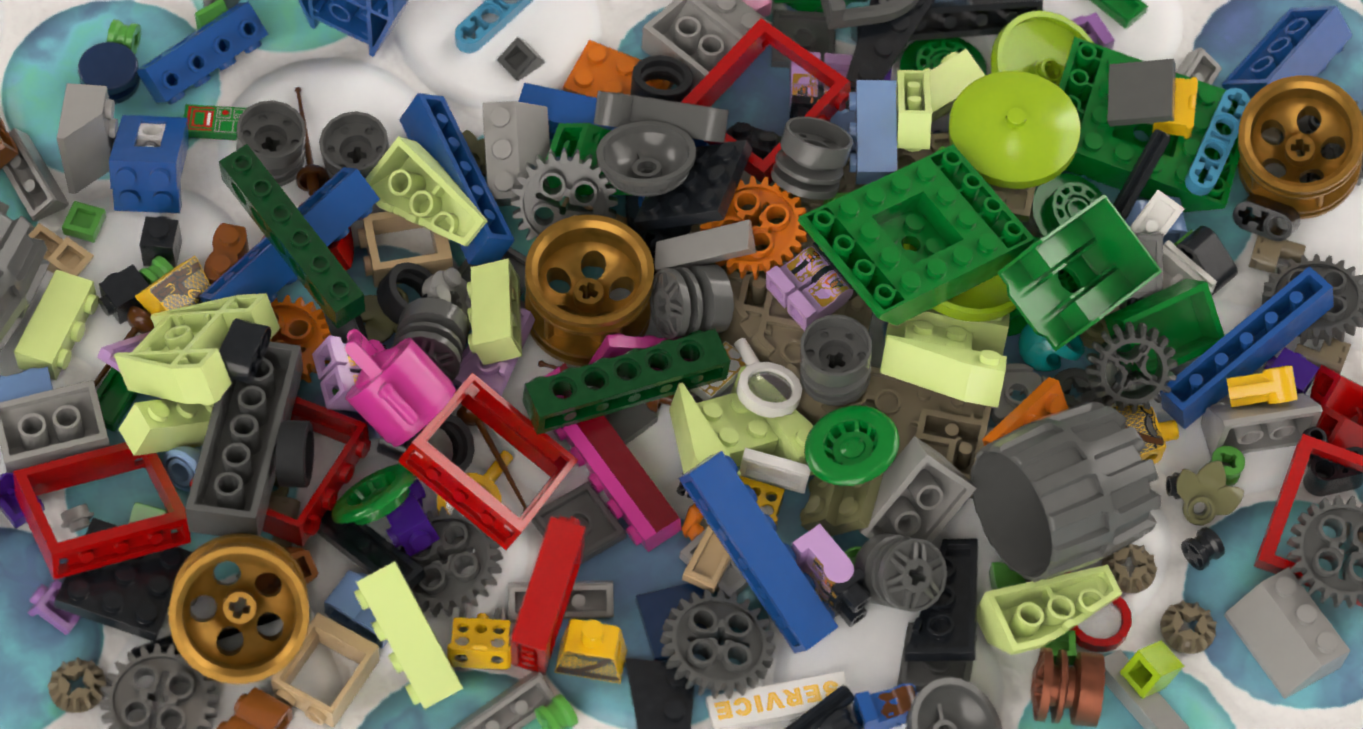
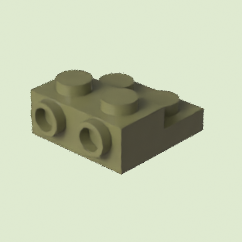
(840, 507)

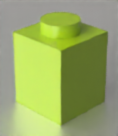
(1151, 669)

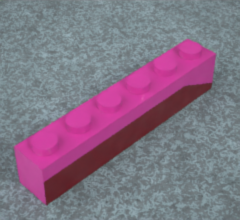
(621, 479)

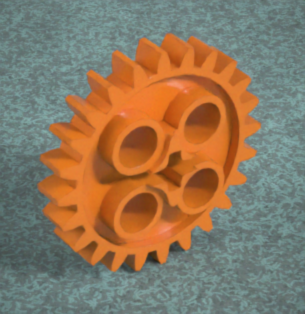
(780, 238)
(302, 320)

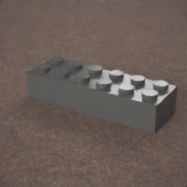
(239, 447)

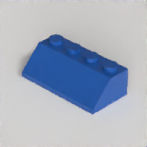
(1295, 46)

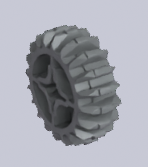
(1123, 379)

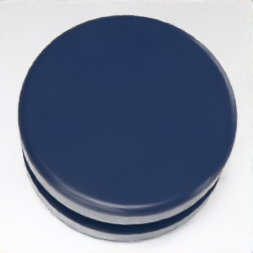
(110, 66)

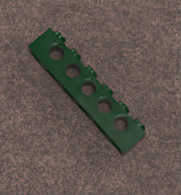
(292, 236)
(614, 393)

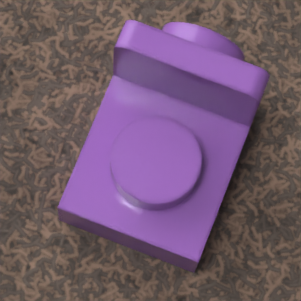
(1096, 30)
(43, 605)

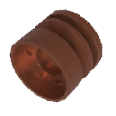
(1067, 686)

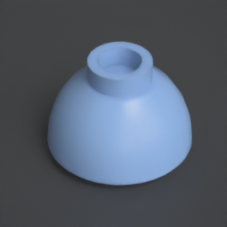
(181, 465)

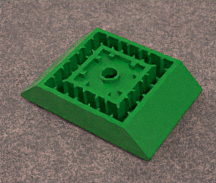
(1111, 152)
(938, 208)

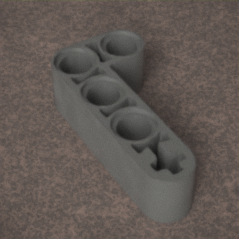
(696, 120)

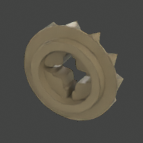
(1142, 575)
(1188, 641)
(82, 698)

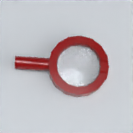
(1105, 628)

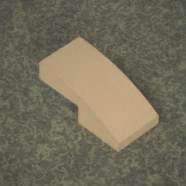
(62, 254)

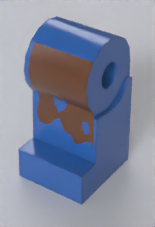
(884, 708)

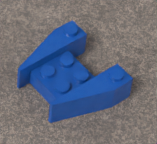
(361, 19)

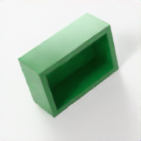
(1180, 313)

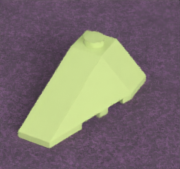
(422, 192)
(1043, 610)

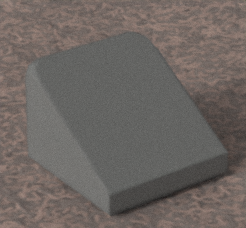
(520, 59)

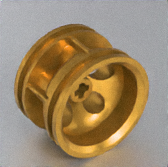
(1281, 107)
(577, 322)
(259, 654)

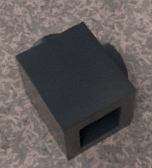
(162, 238)
(119, 292)

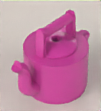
(396, 387)

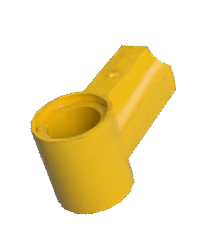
(1270, 386)

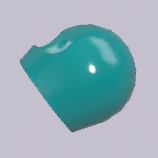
(1041, 356)

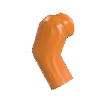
(691, 526)

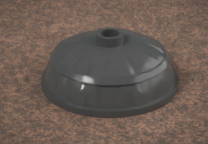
(646, 157)
(952, 705)

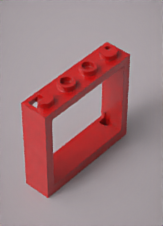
(742, 56)
(340, 428)
(1305, 446)
(463, 491)
(108, 545)
(548, 594)

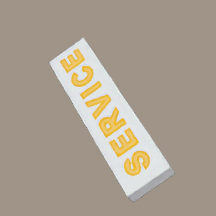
(772, 702)

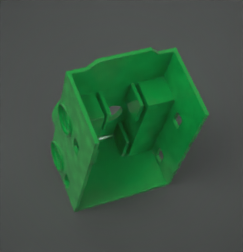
(1101, 258)

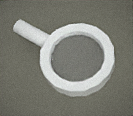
(766, 386)

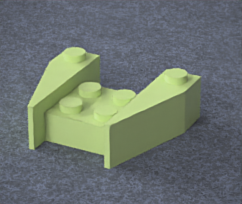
(182, 351)
(949, 356)
(730, 427)

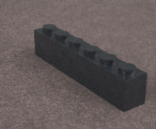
(967, 18)

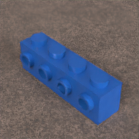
(202, 53)

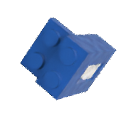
(148, 163)

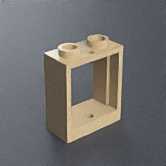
(389, 222)
(344, 642)

